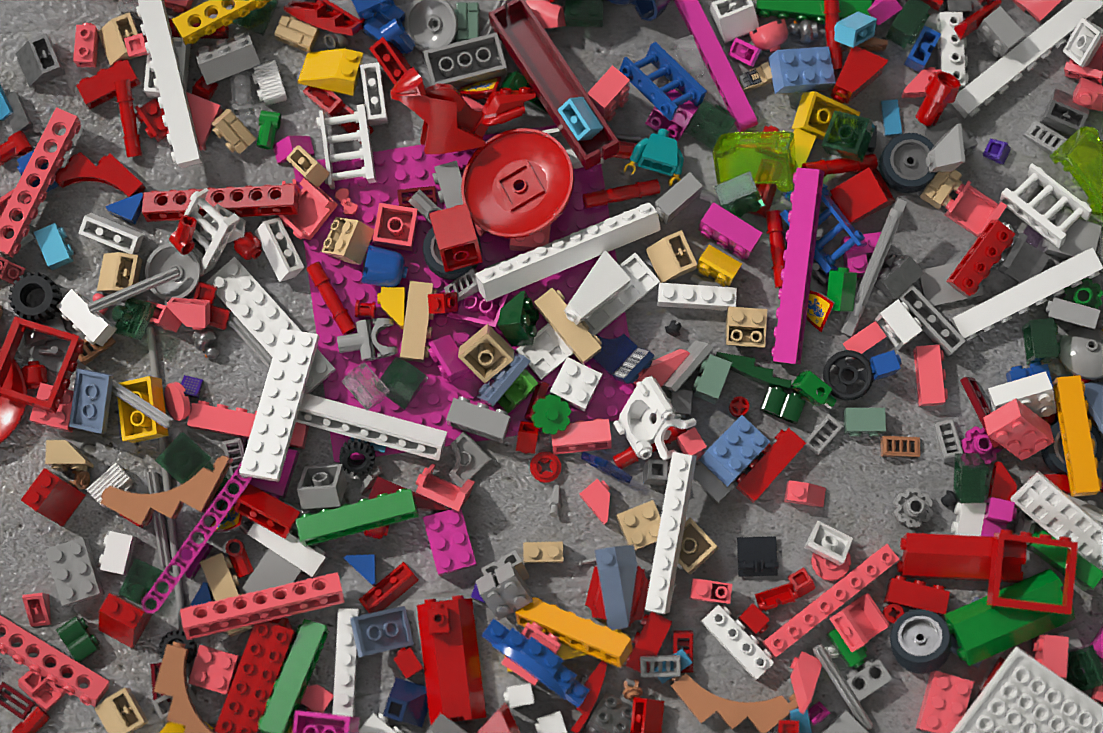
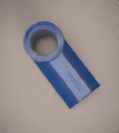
(396, 33)

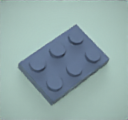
(497, 386)
(91, 400)
(381, 631)

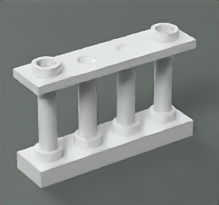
(364, 153)
(1039, 222)
(220, 236)

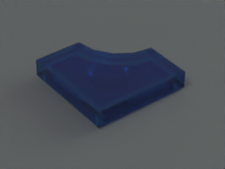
(614, 352)
(606, 466)

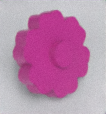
(978, 442)

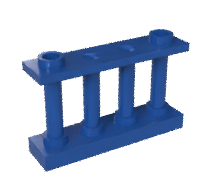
(673, 71)
(827, 261)

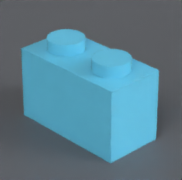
(855, 29)
(580, 118)
(53, 246)

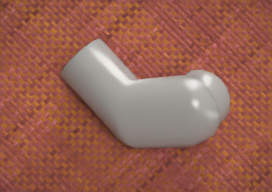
(710, 196)

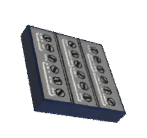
(632, 366)

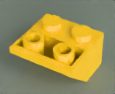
(718, 265)

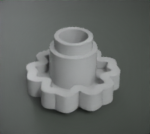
(913, 507)

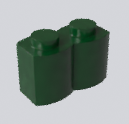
(782, 404)
(78, 639)

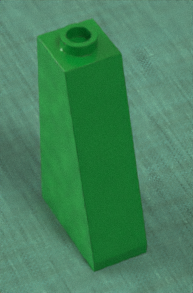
(1086, 573)

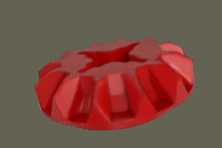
(544, 457)

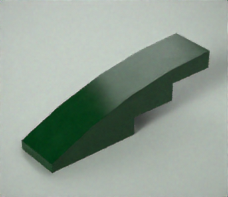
(746, 368)

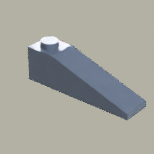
(617, 579)

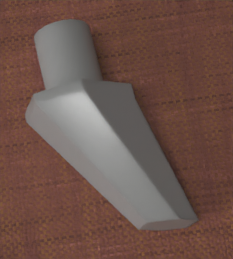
(704, 281)
(370, 479)
(555, 501)

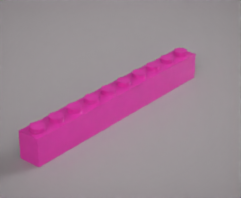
(798, 265)

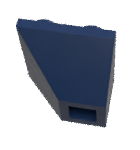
(407, 703)

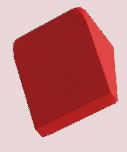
(203, 90)
(802, 582)

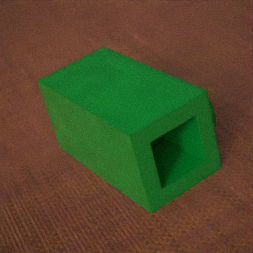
(842, 288)
(851, 659)

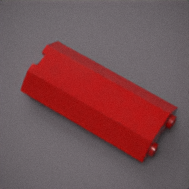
(958, 557)
(452, 663)

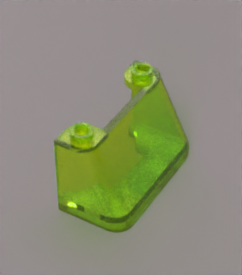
(764, 154)
(1084, 160)

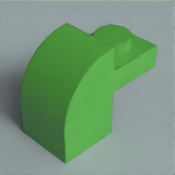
(518, 391)

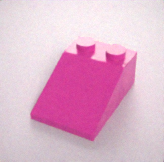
(478, 312)

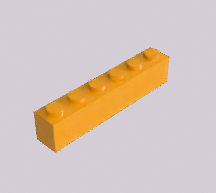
(1076, 436)
(577, 632)

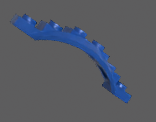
(537, 661)

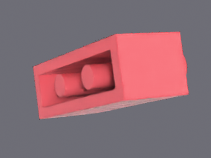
(930, 375)
(582, 437)

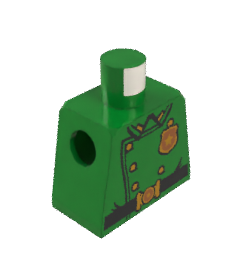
(807, 384)

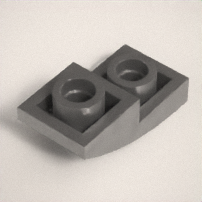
(36, 338)

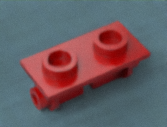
(775, 596)

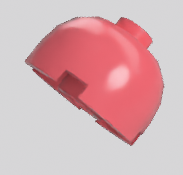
(770, 36)

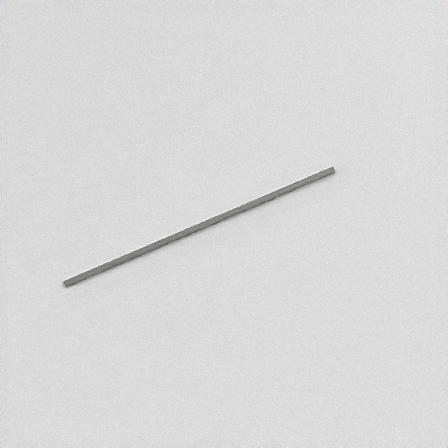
(167, 486)

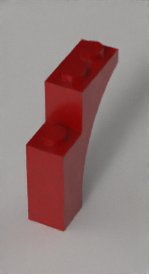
(107, 171)

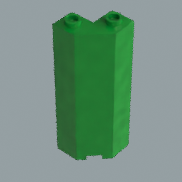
(991, 629)

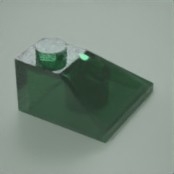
(403, 382)

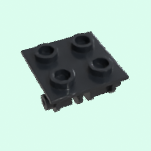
(757, 556)

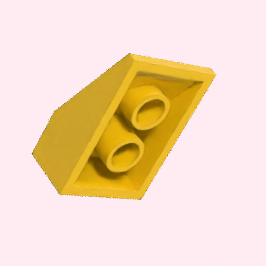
(332, 70)
(816, 113)

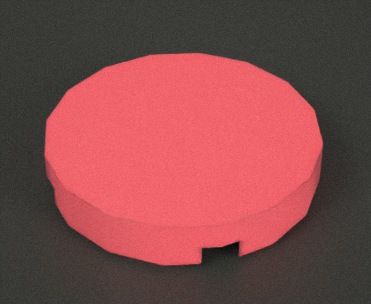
(176, 401)
(828, 570)

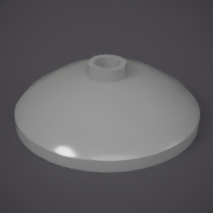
(421, 23)
(166, 258)
(1078, 356)

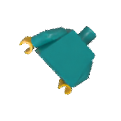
(659, 155)

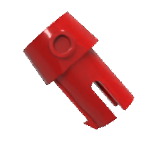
(940, 91)

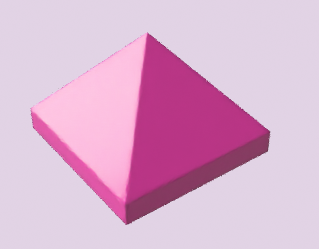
(817, 713)

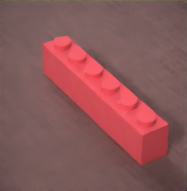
(234, 422)

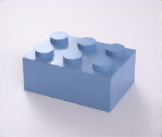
(801, 70)
(734, 450)

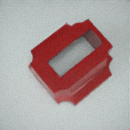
(595, 603)

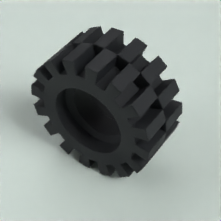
(357, 447)
(177, 636)

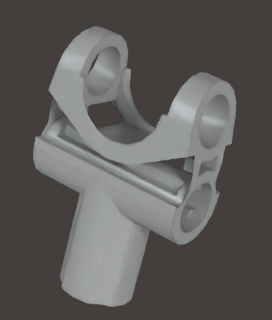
(366, 339)

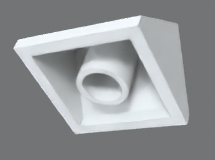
(1084, 42)
(828, 543)

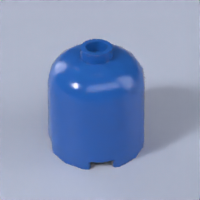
(383, 267)

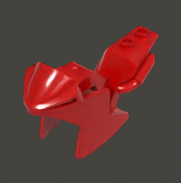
(449, 119)

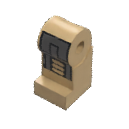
(755, 78)

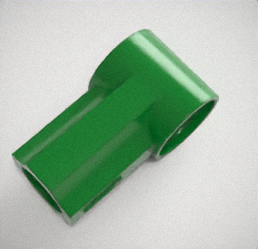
(269, 124)

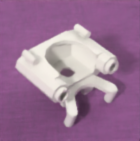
(648, 418)

